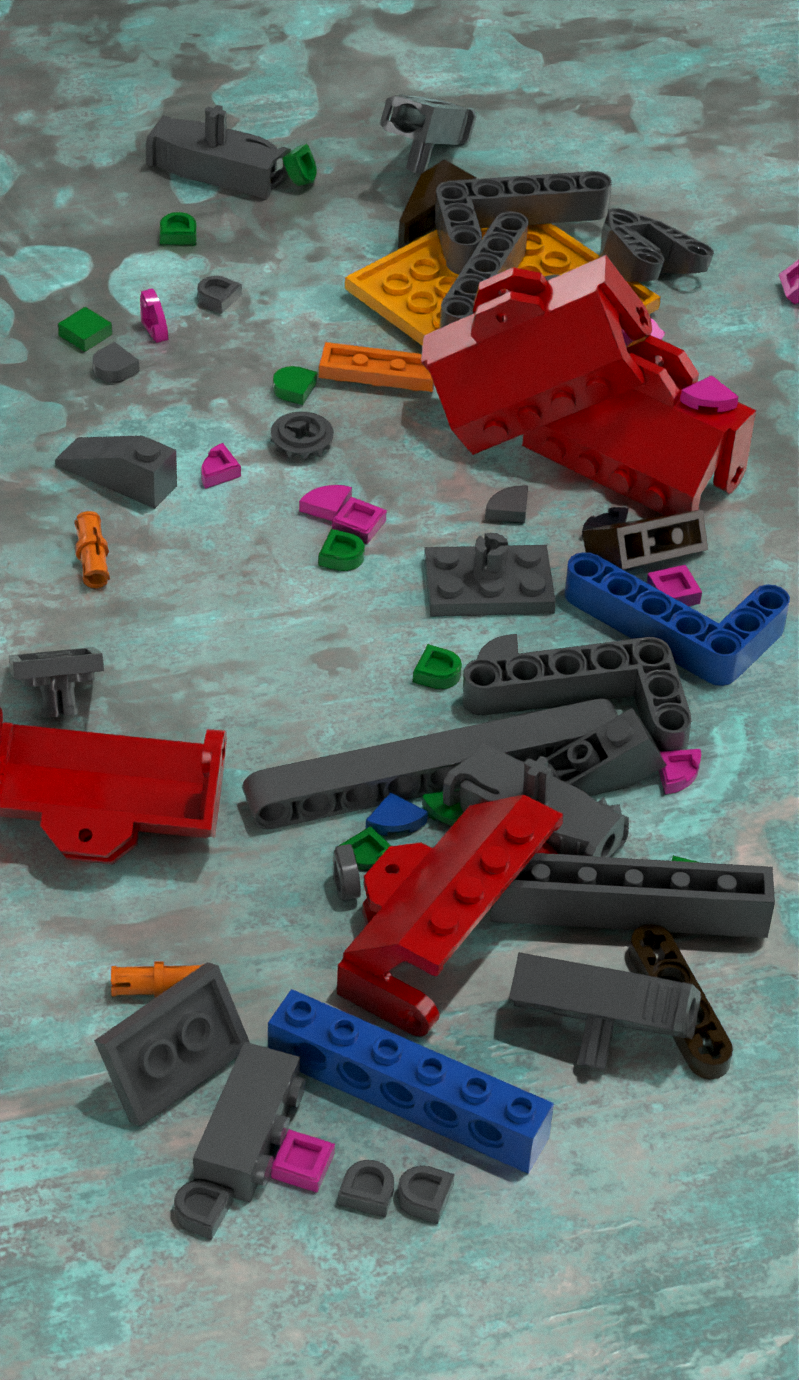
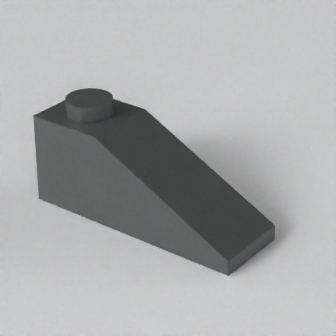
(125, 465)

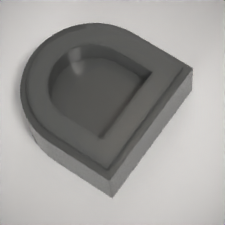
(218, 293)
(114, 363)
(346, 873)
(367, 1187)
(425, 1192)
(202, 1206)

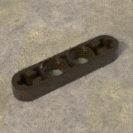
(674, 964)

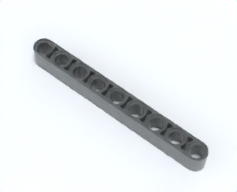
(408, 766)

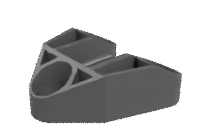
(647, 246)

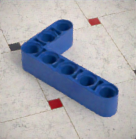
(697, 643)

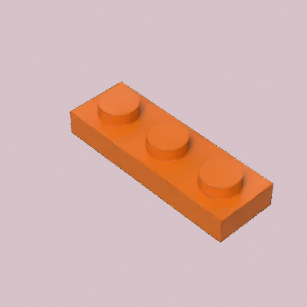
(374, 367)

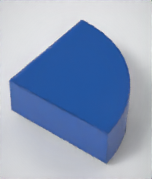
(396, 815)

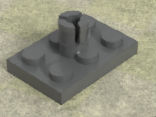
(489, 579)
(57, 675)
(172, 1043)

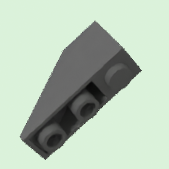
(608, 756)

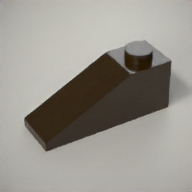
(420, 210)
(648, 539)

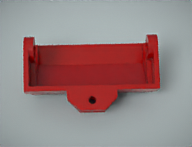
(535, 351)
(650, 440)
(109, 787)
(431, 900)

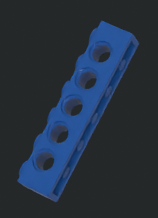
(412, 1081)

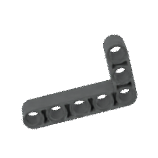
(543, 199)
(498, 251)
(583, 674)

